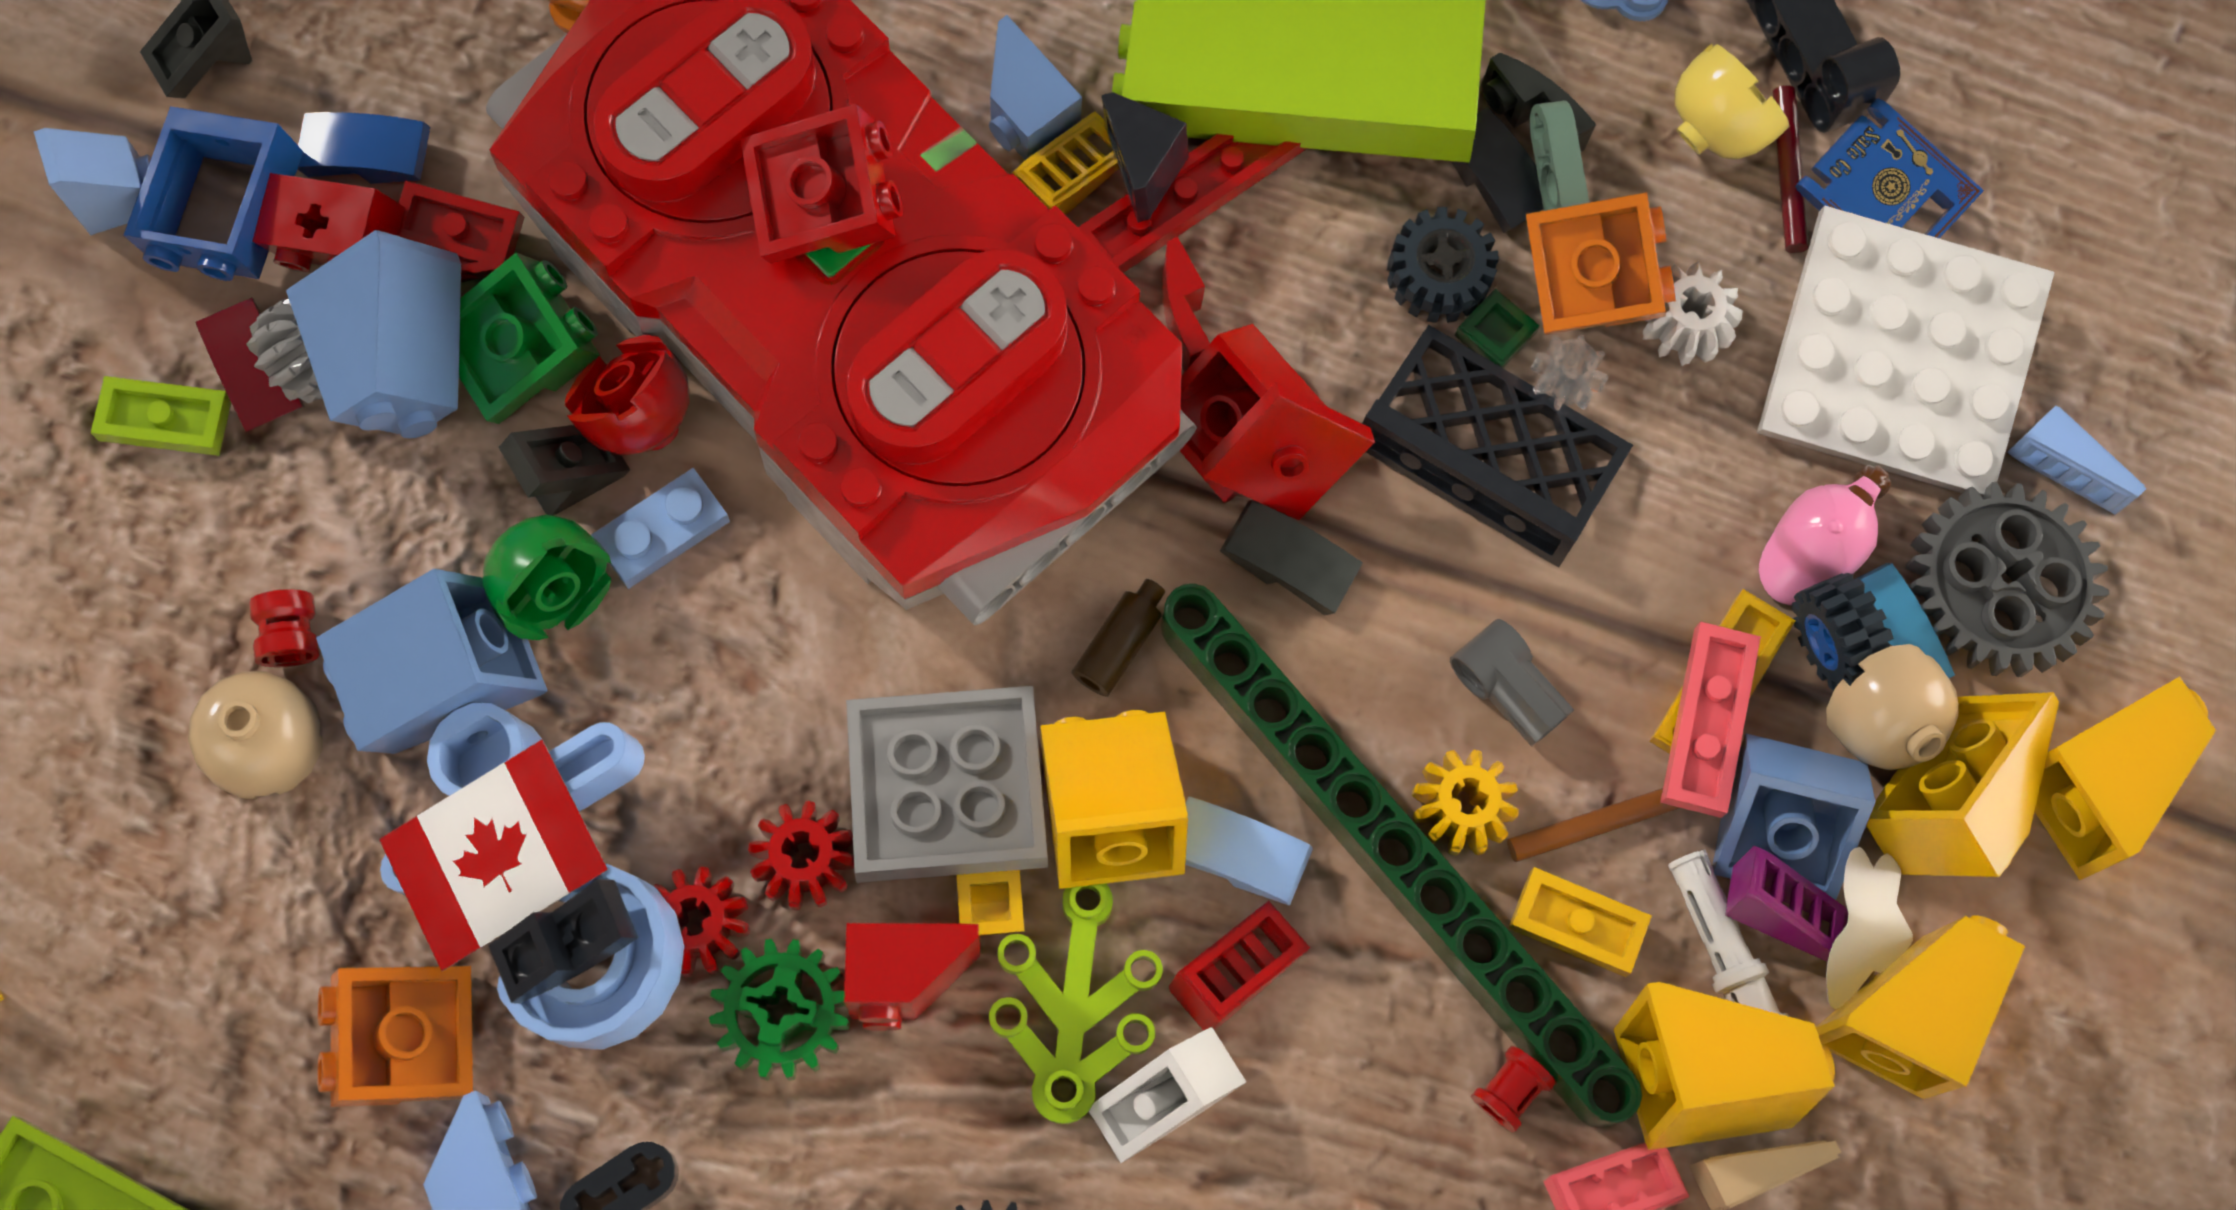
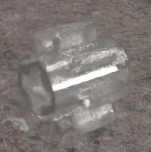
(1569, 372)

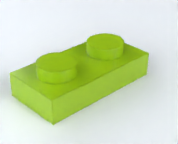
(161, 415)

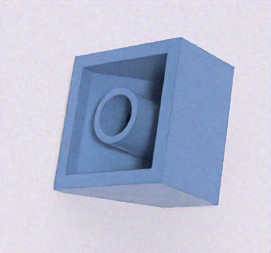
(1797, 807)

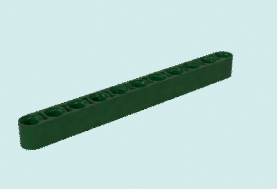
(1401, 883)

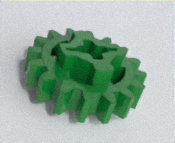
(772, 1037)

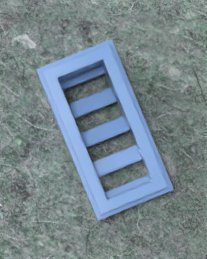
(2077, 461)

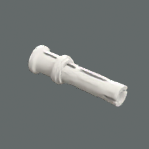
(1738, 974)

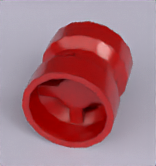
(284, 628)

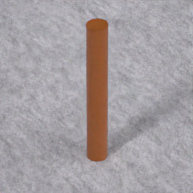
(1587, 825)

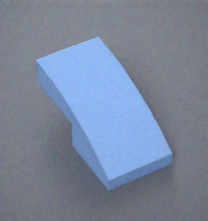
(1244, 851)

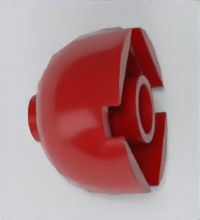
(632, 400)

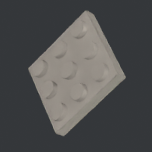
(945, 784)

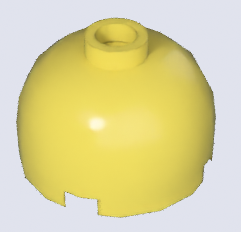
(1725, 107)

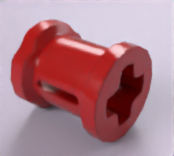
(1513, 1089)

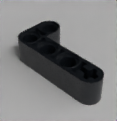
(1824, 62)

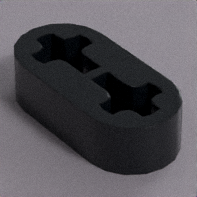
(618, 1171)

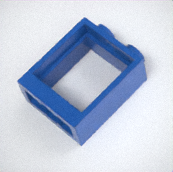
(170, 178)

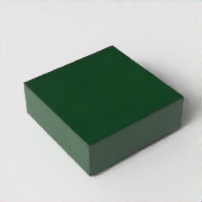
(1497, 329)

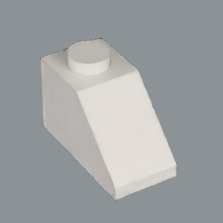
(1166, 1094)

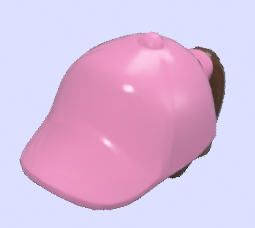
(1823, 535)

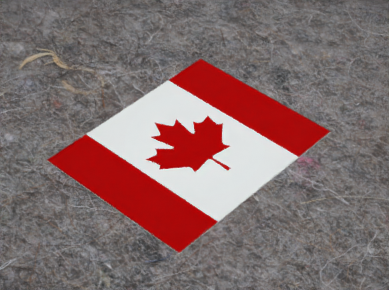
(492, 854)

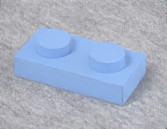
(661, 527)

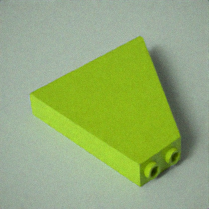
(1312, 72)

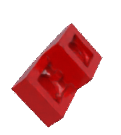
(1182, 297)

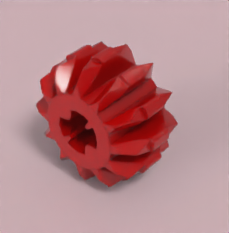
(780, 867)
(716, 927)

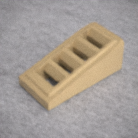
(1744, 1175)

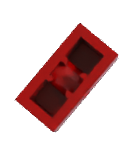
(319, 219)

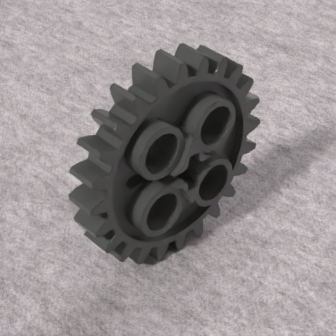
(2045, 549)

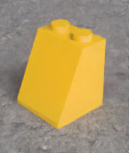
(2119, 777)
(1114, 799)
(1929, 1009)
(1718, 1066)

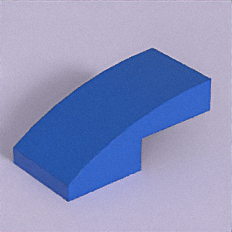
(363, 144)

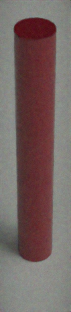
(1790, 174)

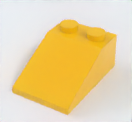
(1976, 797)

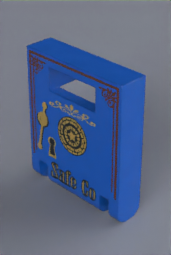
(1889, 173)

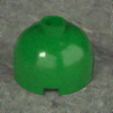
(545, 575)

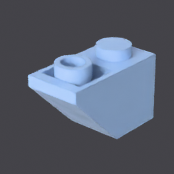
(475, 1163)

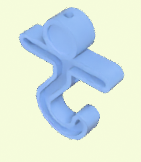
(592, 766)

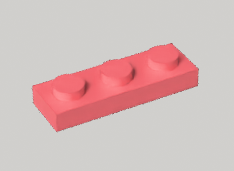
(1710, 720)

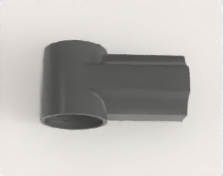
(1500, 668)

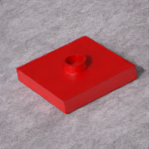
(1287, 451)

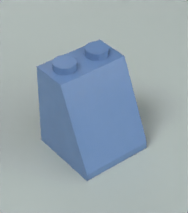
(384, 333)
(423, 657)

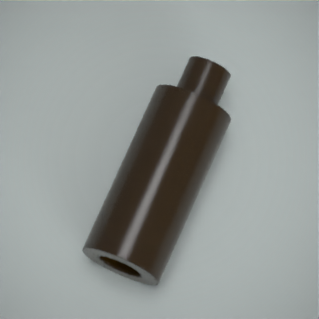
(1119, 638)

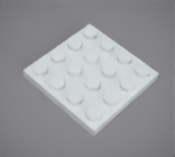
(1905, 352)

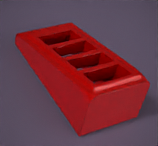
(1198, 998)

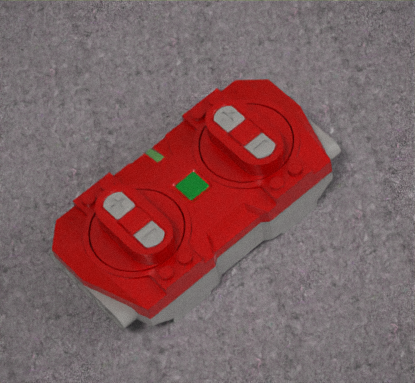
(918, 399)

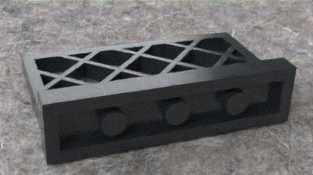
(1478, 485)

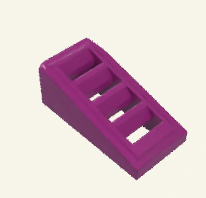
(1757, 897)

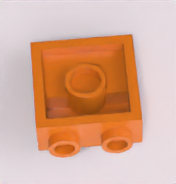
(1599, 263)
(396, 1035)

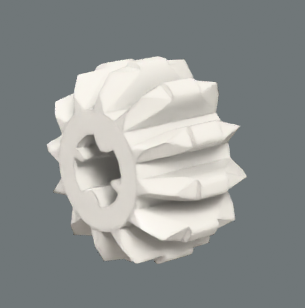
(1698, 319)

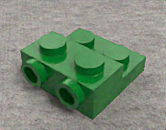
(520, 336)

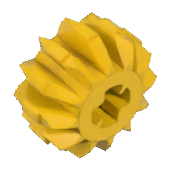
(1445, 810)

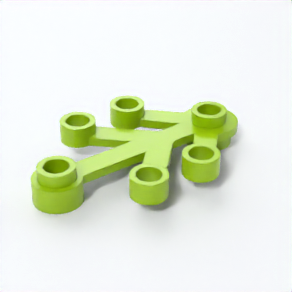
(1073, 1011)

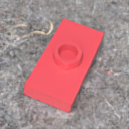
(1620, 1181)

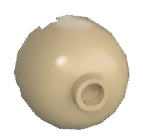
(1895, 709)
(255, 734)

